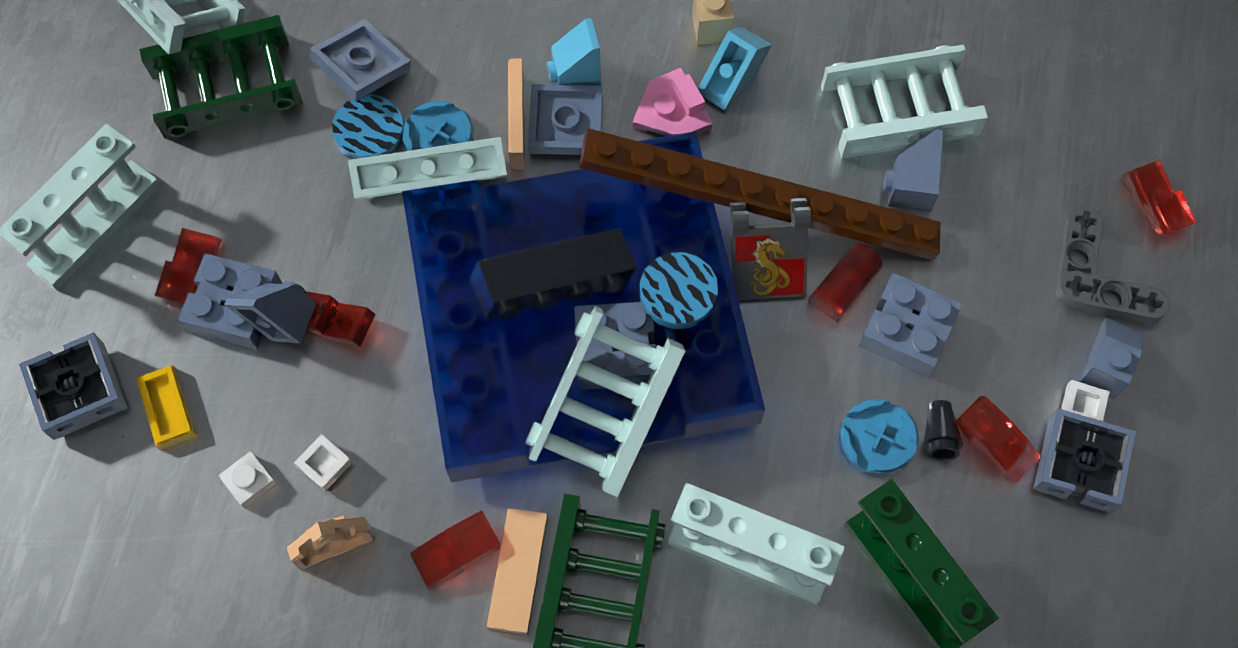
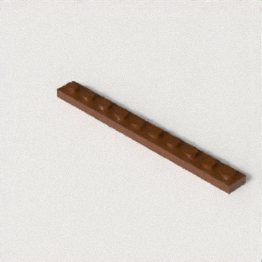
(761, 193)

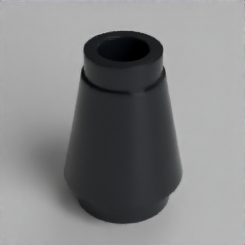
(942, 434)

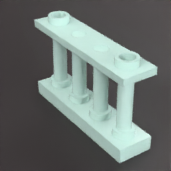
(169, 28)
(893, 131)
(427, 168)
(95, 222)
(628, 432)
(754, 544)

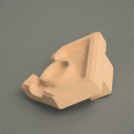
(329, 540)

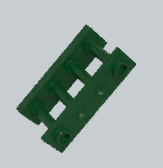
(213, 48)
(568, 559)
(919, 568)

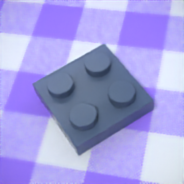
(359, 59)
(562, 117)

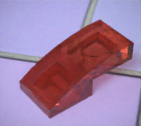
(1157, 201)
(179, 275)
(339, 321)
(999, 438)
(455, 549)

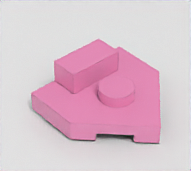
(672, 106)

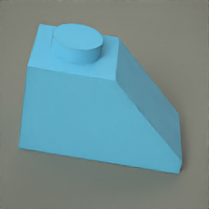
(576, 57)
(733, 66)

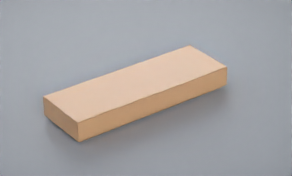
(516, 114)
(517, 571)

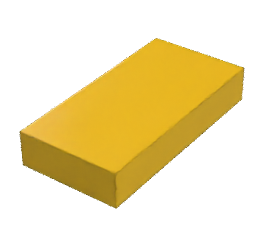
(166, 407)

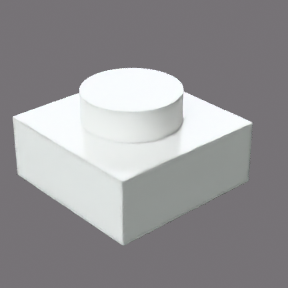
(1085, 400)
(323, 462)
(247, 479)

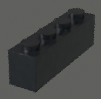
(552, 274)

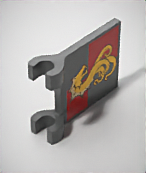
(770, 257)

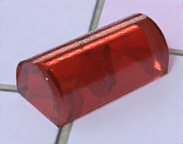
(846, 281)

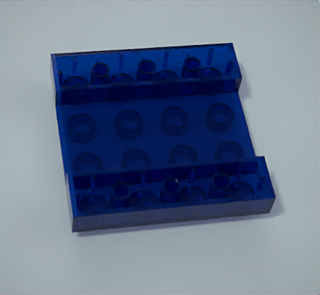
(502, 374)

